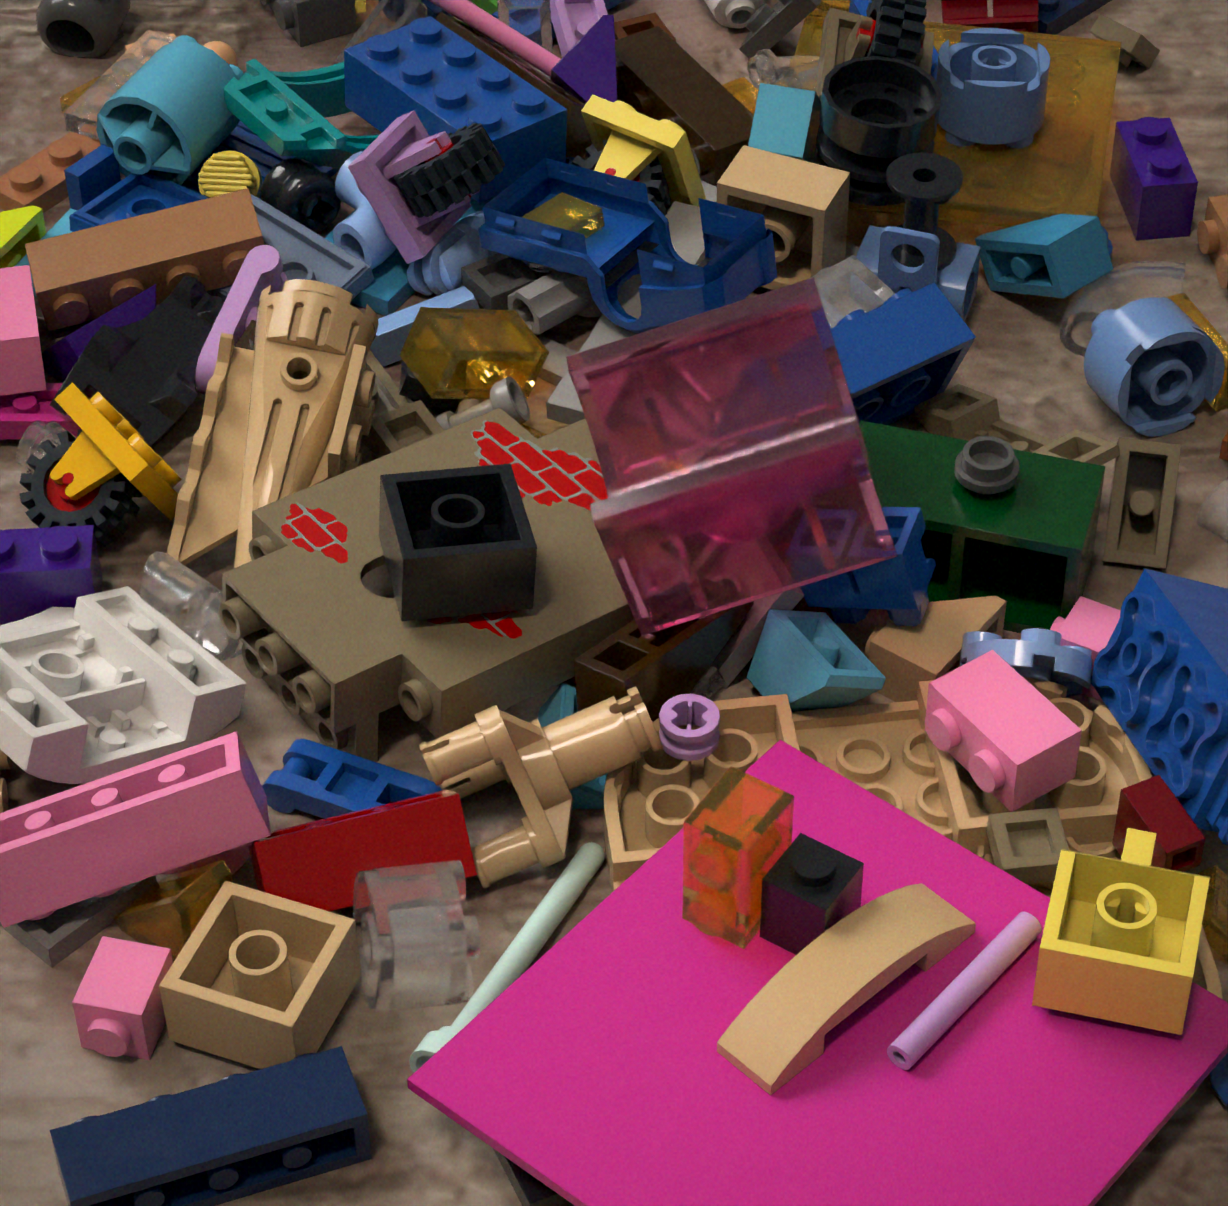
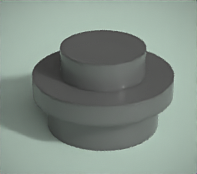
(987, 465)

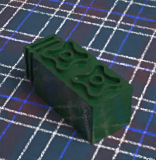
(1014, 544)

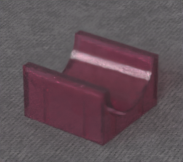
(729, 458)

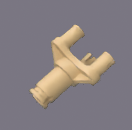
(543, 770)

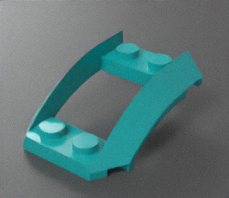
(291, 112)

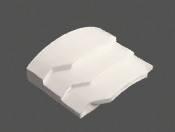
(106, 689)

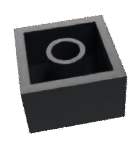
(457, 542)

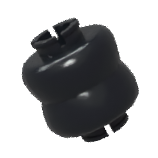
(302, 193)

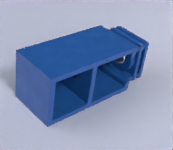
(1170, 688)

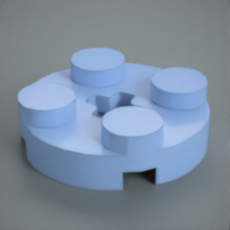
(1035, 656)

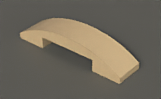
(836, 975)

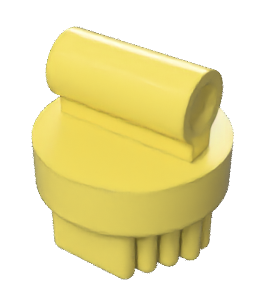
(229, 173)

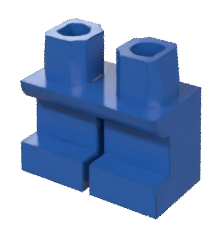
(888, 585)

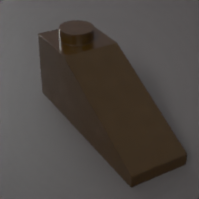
(656, 663)

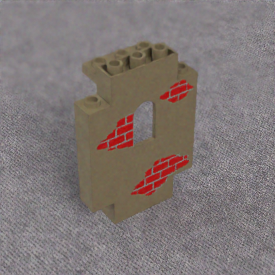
(345, 652)

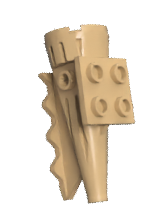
(277, 415)

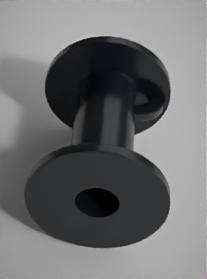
(925, 184)

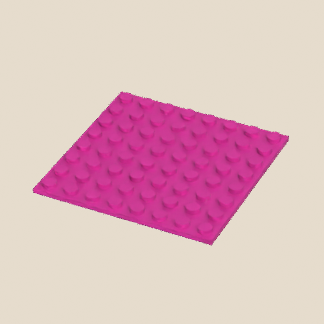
(614, 1089)

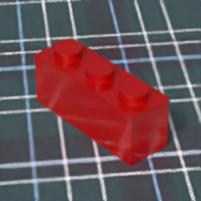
(321, 858)

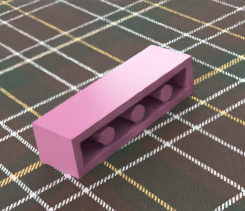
(129, 828)

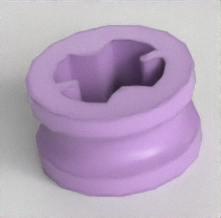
(689, 711)

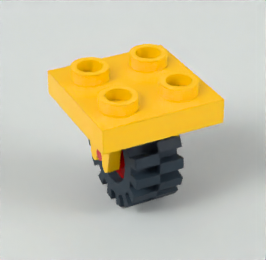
(97, 472)

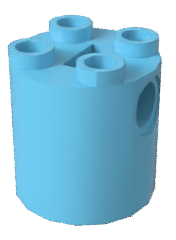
(170, 112)

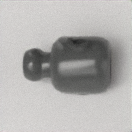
(81, 26)

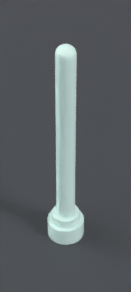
(522, 948)

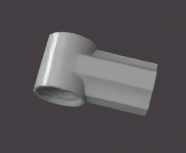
(553, 300)

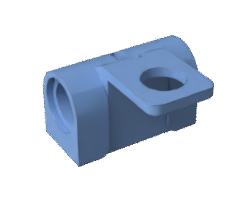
(956, 280)

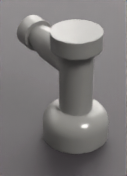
(503, 394)

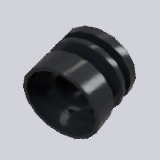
(870, 117)

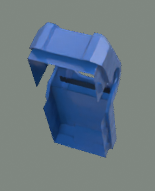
(631, 243)

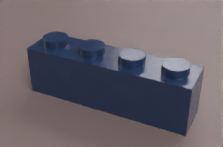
(219, 1138)

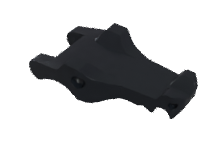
(151, 363)

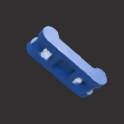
(343, 782)

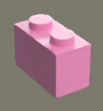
(1002, 730)

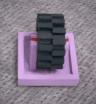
(423, 180)

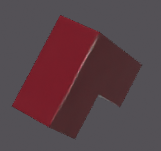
(1155, 809)

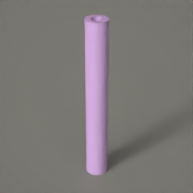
(964, 990)

